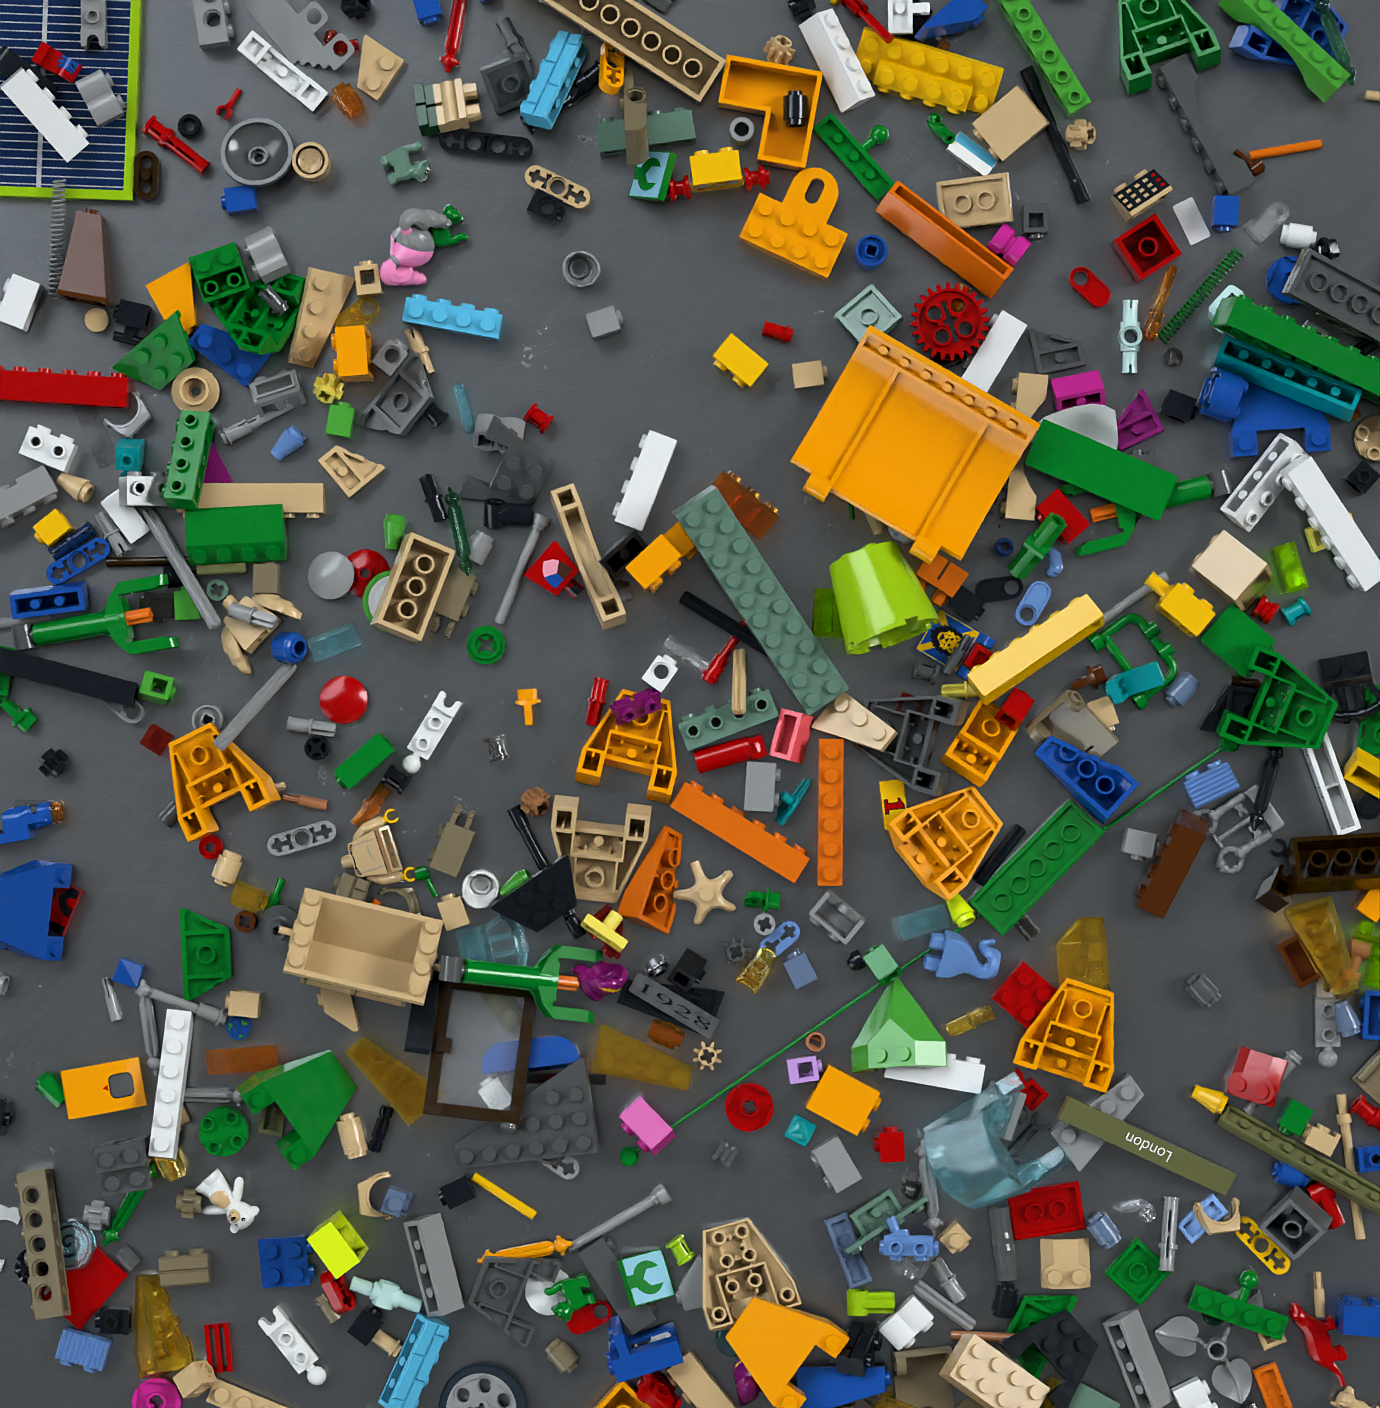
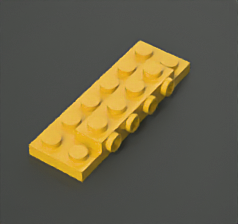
(928, 73)

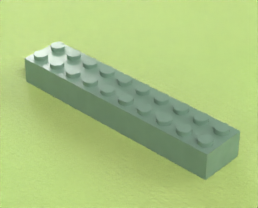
(760, 599)

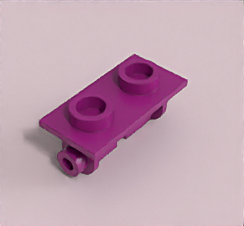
(644, 703)

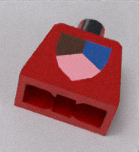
(555, 572)

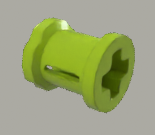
(680, 1250)

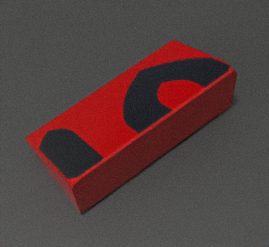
(63, 909)

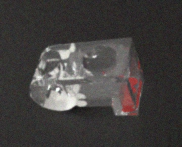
(1274, 217)

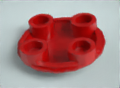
(343, 699)

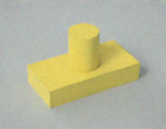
(606, 930)

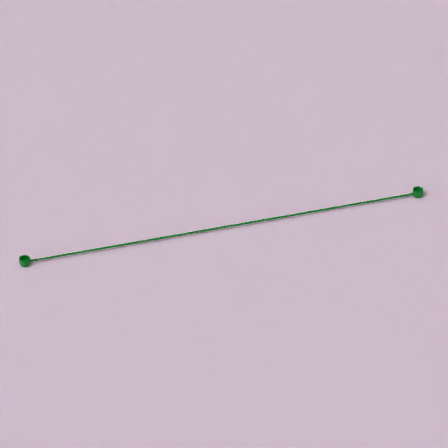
(629, 1154)

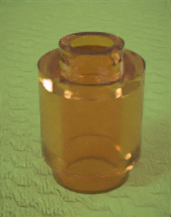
(347, 100)
(665, 1034)

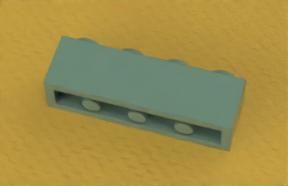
(663, 131)

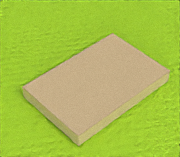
(976, 200)

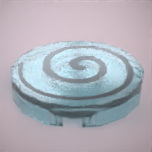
(77, 1245)

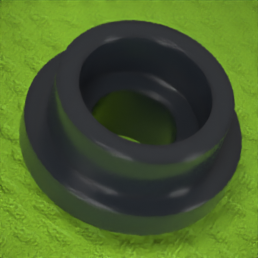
(189, 118)

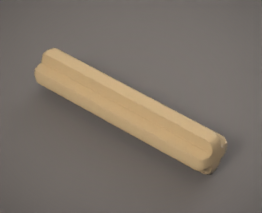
(739, 681)

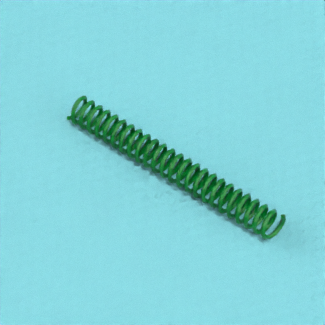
(1198, 294)

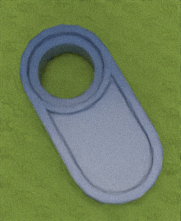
(1035, 599)

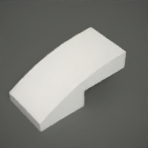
(126, 518)

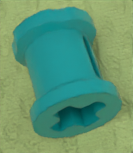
(1296, 611)

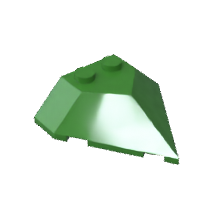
(897, 1035)

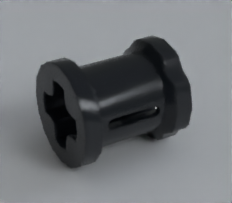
(435, 414)
(396, 779)

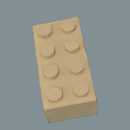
(413, 587)
(991, 1376)

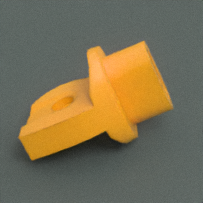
(527, 698)

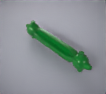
(125, 1211)

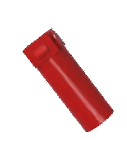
(730, 753)

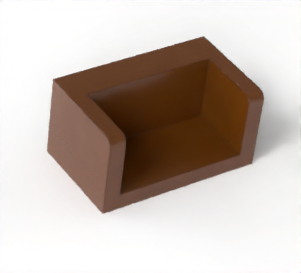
(1295, 960)

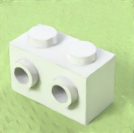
(19, 302)
(49, 449)

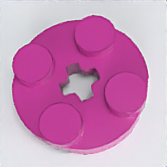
(157, 1386)

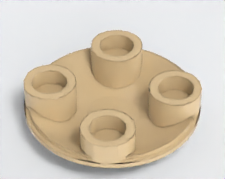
(1368, 438)

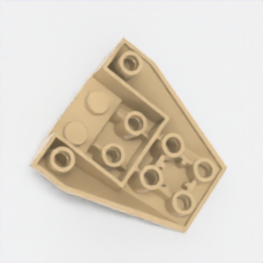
(735, 1269)

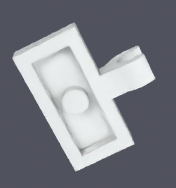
(901, 15)

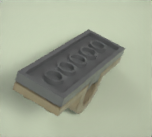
(1336, 295)

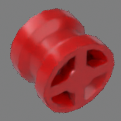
(1264, 609)

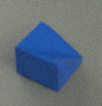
(128, 972)

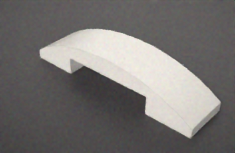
(282, 71)

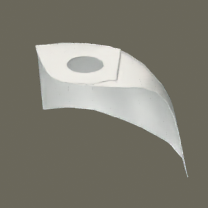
(1089, 420)

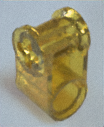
(755, 971)

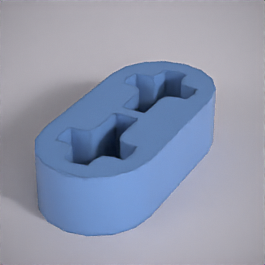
(786, 942)

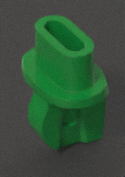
(22, 718)
(767, 900)

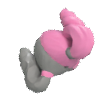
(411, 246)

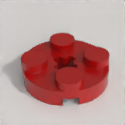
(736, 1112)
(657, 1391)

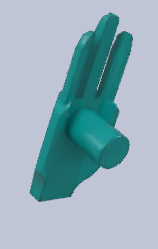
(791, 801)

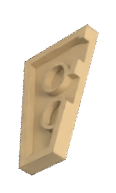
(853, 722)

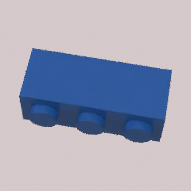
(49, 600)

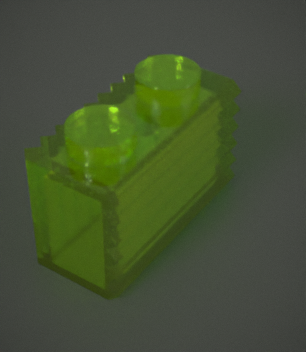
(1288, 568)

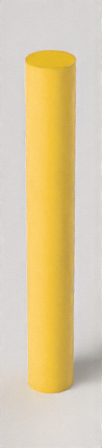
(503, 1196)

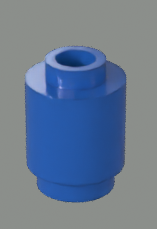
(1288, 1175)

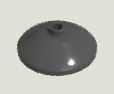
(252, 140)

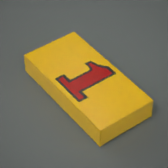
(892, 799)

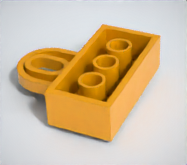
(797, 229)

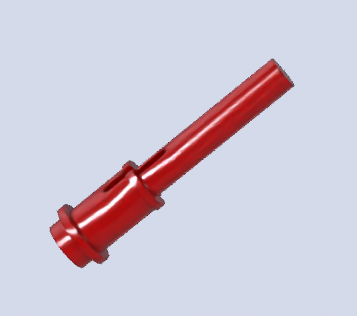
(861, 11)
(720, 660)

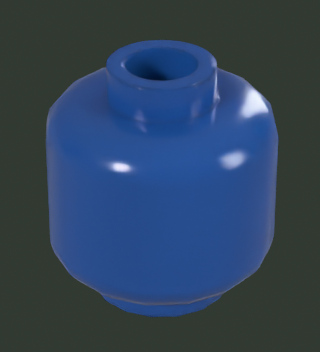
(288, 647)

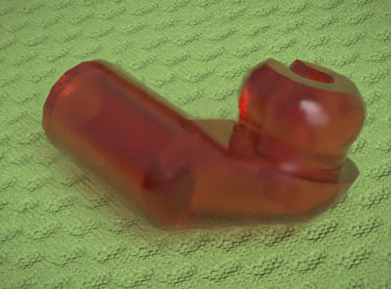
(340, 46)

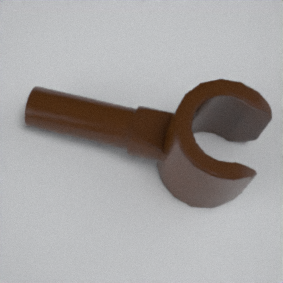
(1256, 167)

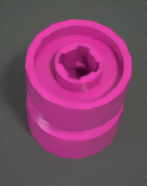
(1008, 245)

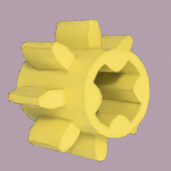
(328, 388)

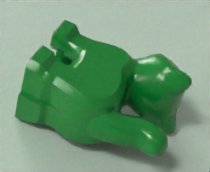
(442, 237)
(573, 1294)

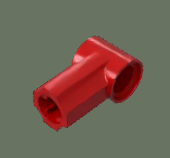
(1326, 1200)

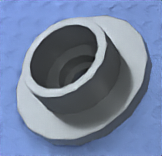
(271, 919)

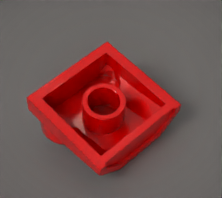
(1256, 1077)

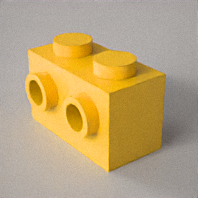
(739, 361)

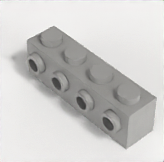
(434, 1265)
(1138, 1360)

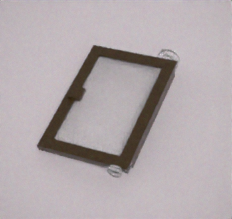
(480, 1053)

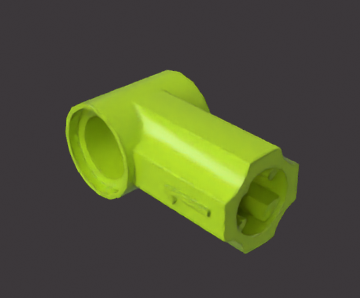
(863, 1301)

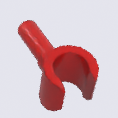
(229, 104)

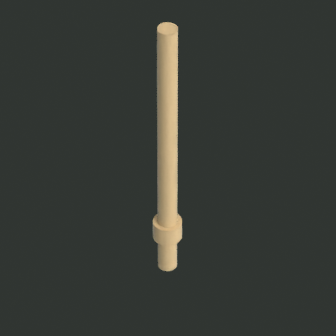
(1344, 1119)

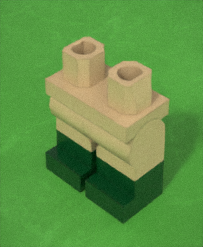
(444, 106)

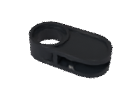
(994, 589)

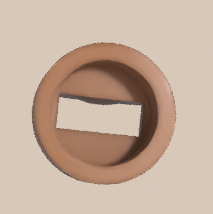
(816, 1037)

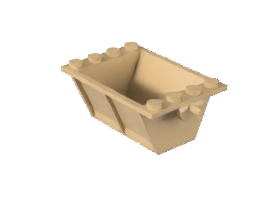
(362, 948)

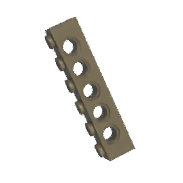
(53, 1254)

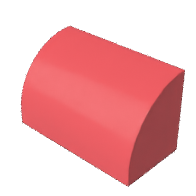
(791, 736)

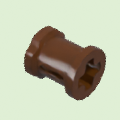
(253, 923)

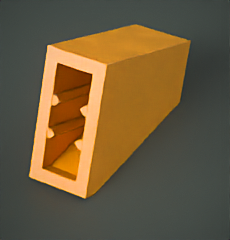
(176, 292)

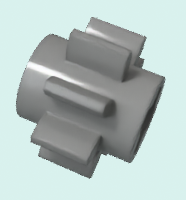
(96, 1215)

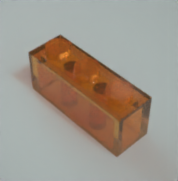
(745, 505)

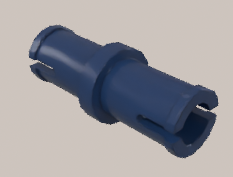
(72, 540)
(1009, 546)

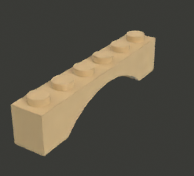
(1019, 498)
(586, 555)

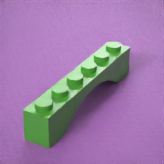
(1318, 68)

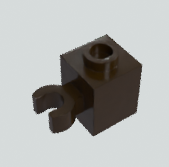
(1276, 890)

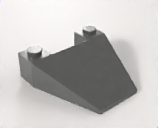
(912, 747)

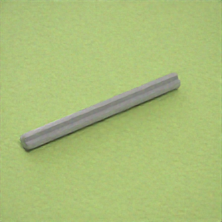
(181, 568)

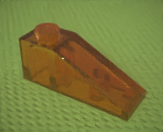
(243, 1058)

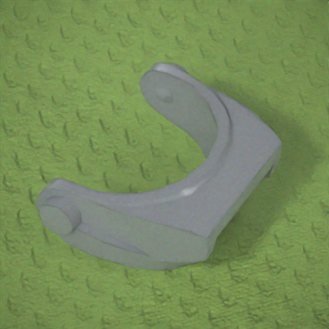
(136, 423)

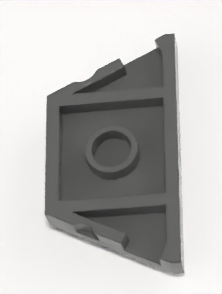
(400, 399)

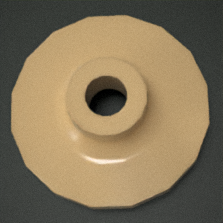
(187, 382)

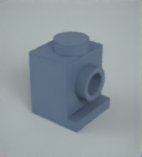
(396, 1201)

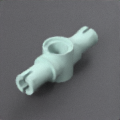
(1130, 323)
(385, 1294)

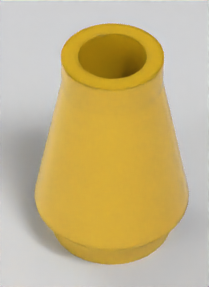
(1210, 1099)

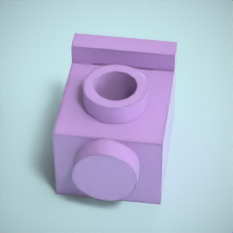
(797, 1076)

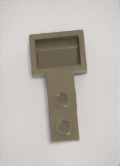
(635, 119)

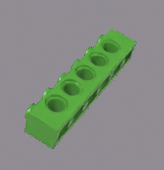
(1045, 55)

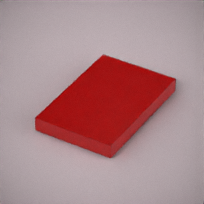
(1047, 1211)
(91, 1286)

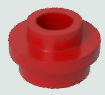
(218, 847)

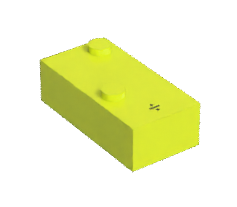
(337, 1244)

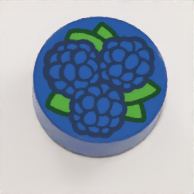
(238, 1027)

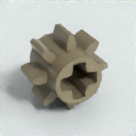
(189, 1203)

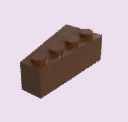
(1173, 863)

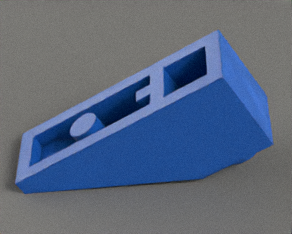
(953, 18)

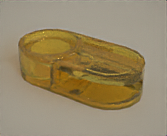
(354, 317)

